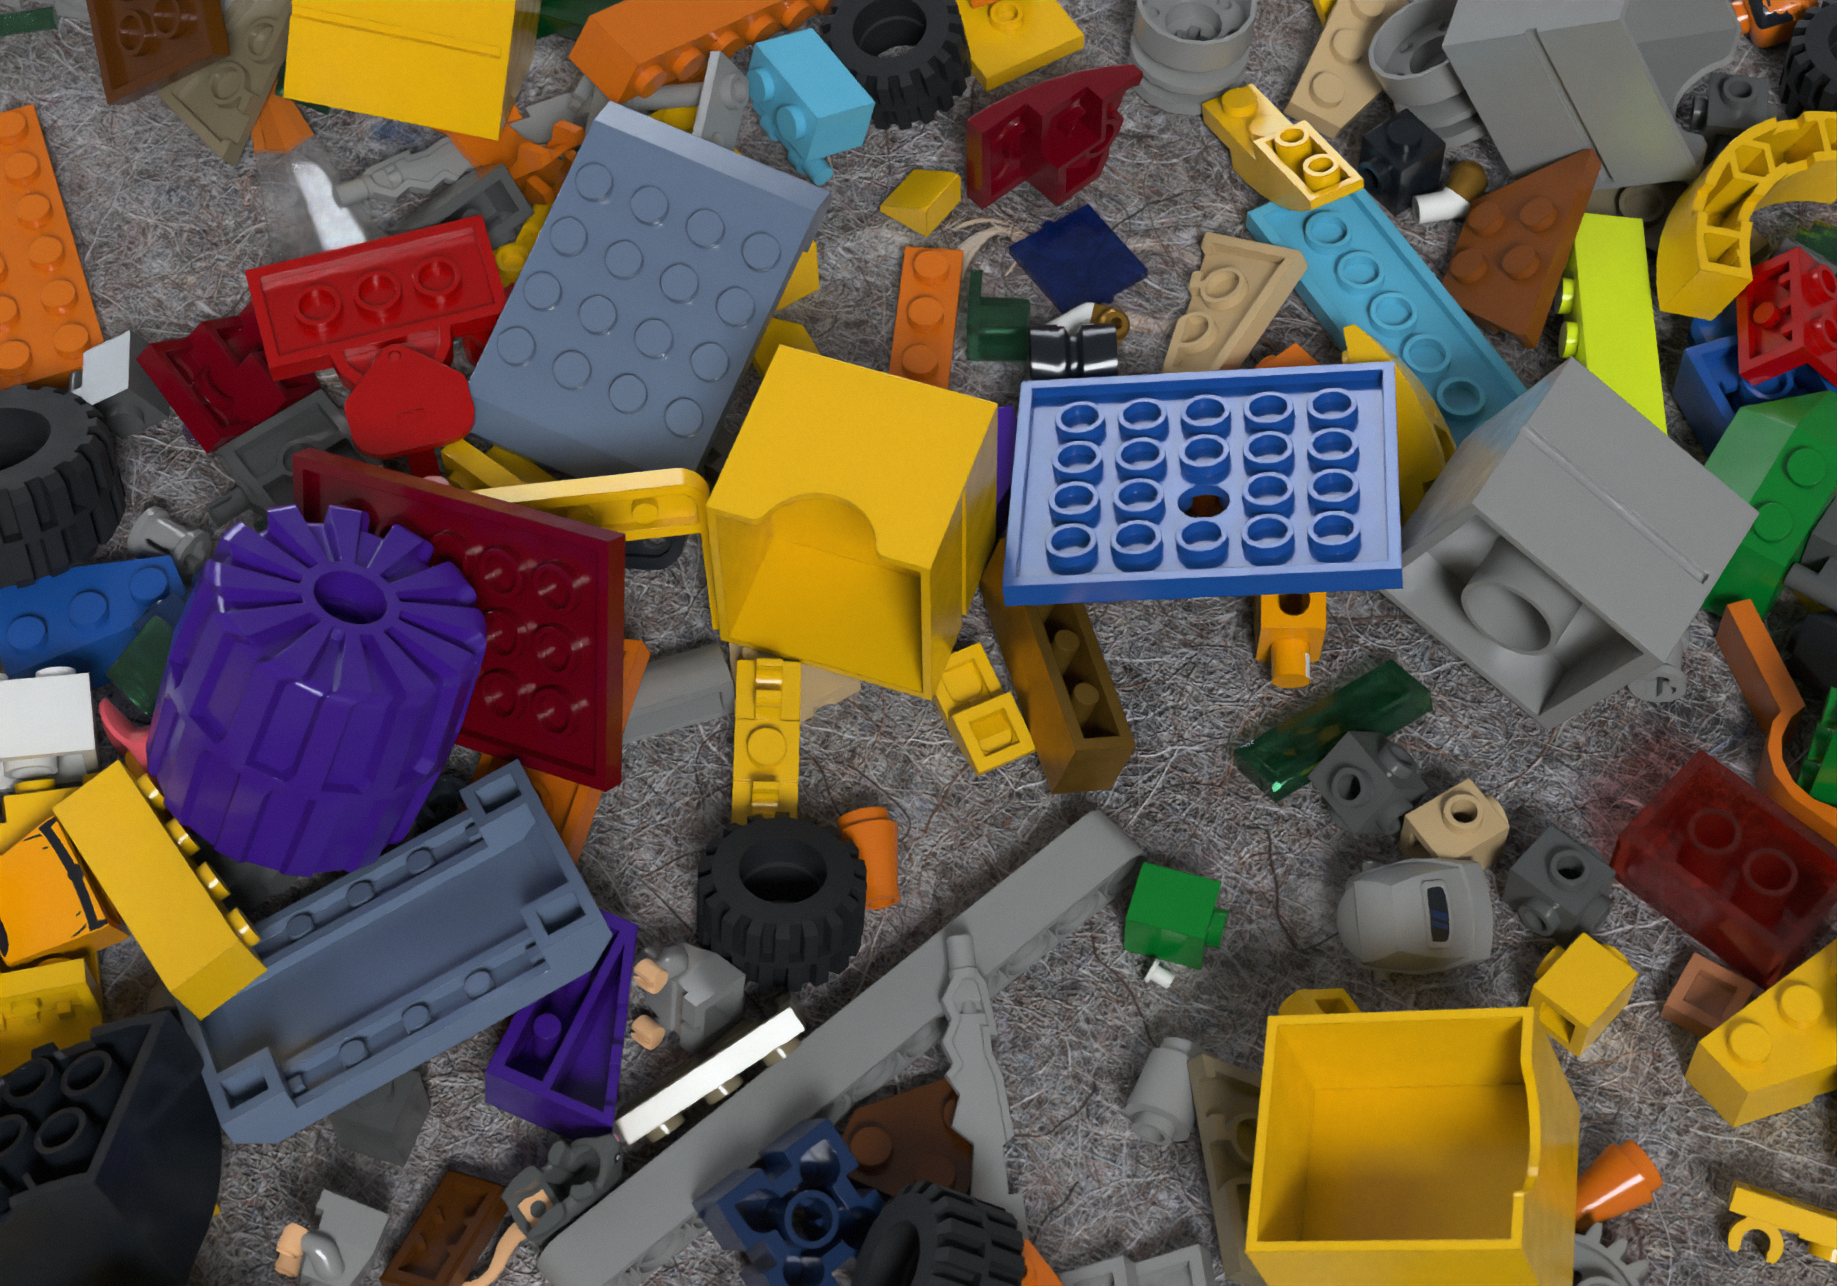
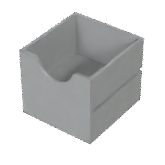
(1591, 77)
(1567, 546)

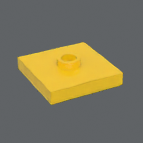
(1016, 38)

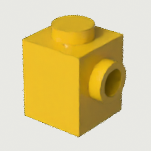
(1581, 991)

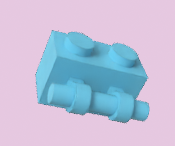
(807, 101)

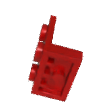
(1788, 318)

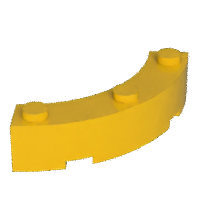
(1708, 231)

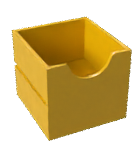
(414, 59)
(854, 520)
(1414, 1151)

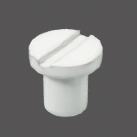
(1159, 975)

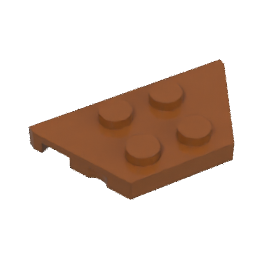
(1519, 246)

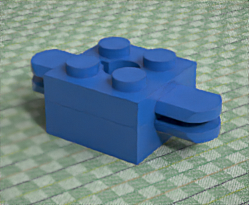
(1710, 382)

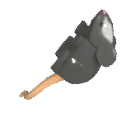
(557, 1194)

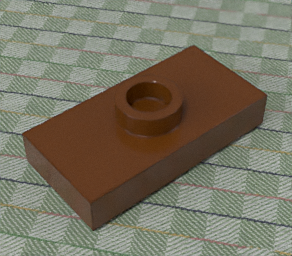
(448, 1233)

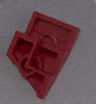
(1047, 135)
(221, 379)

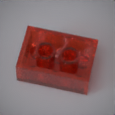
(1731, 870)

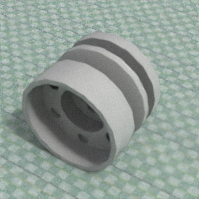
(1190, 50)
(1418, 74)

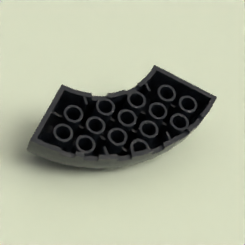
(108, 1159)

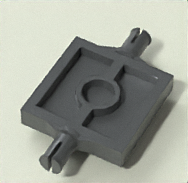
(263, 455)

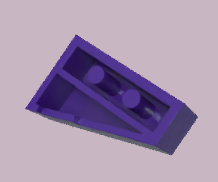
(567, 1048)

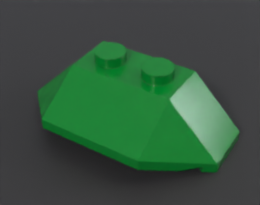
(1786, 468)

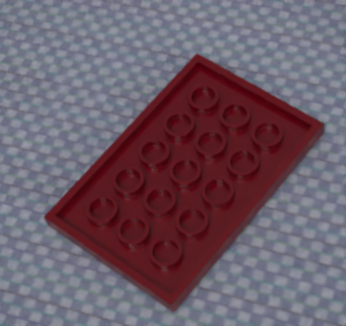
(548, 604)

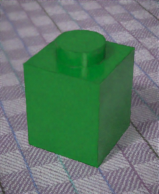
(1174, 916)

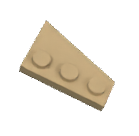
(1338, 74)
(1231, 302)

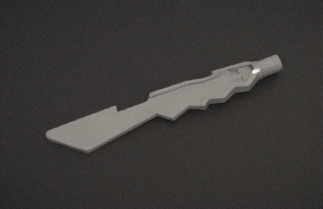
(442, 161)
(982, 1102)

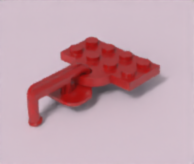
(388, 329)

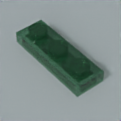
(1289, 752)

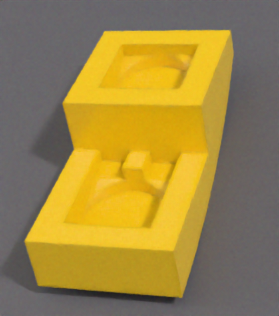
(980, 713)

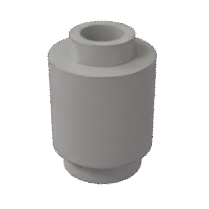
(1163, 1096)

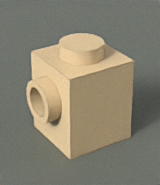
(1457, 827)

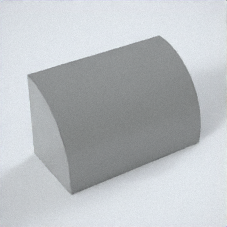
(681, 693)

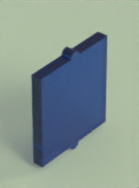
(1078, 260)

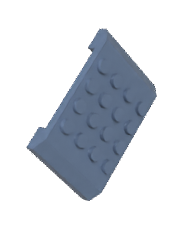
(641, 301)
(400, 963)

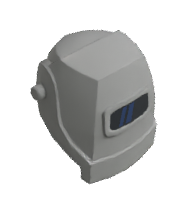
(1416, 916)

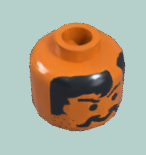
(1770, 20)

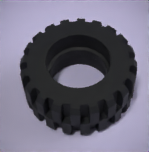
(55, 483)

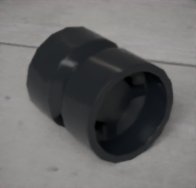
(1062, 356)

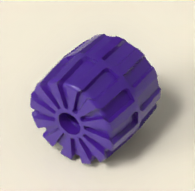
(314, 690)

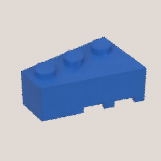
(81, 616)

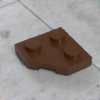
(909, 1142)

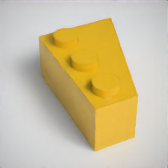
(1775, 1048)

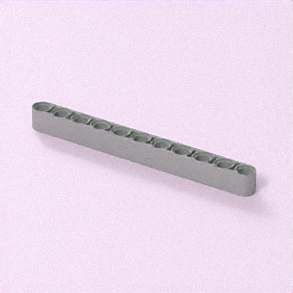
(846, 1056)

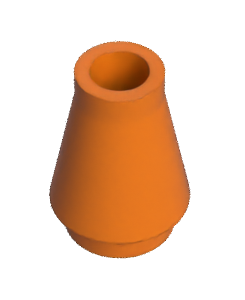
(878, 846)
(1615, 1184)

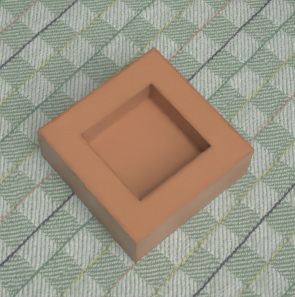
(1706, 996)

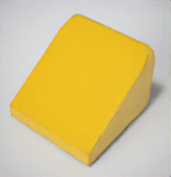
(923, 199)

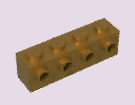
(1060, 687)

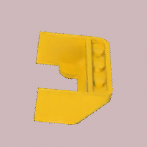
(629, 503)

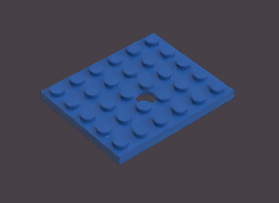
(1289, 450)

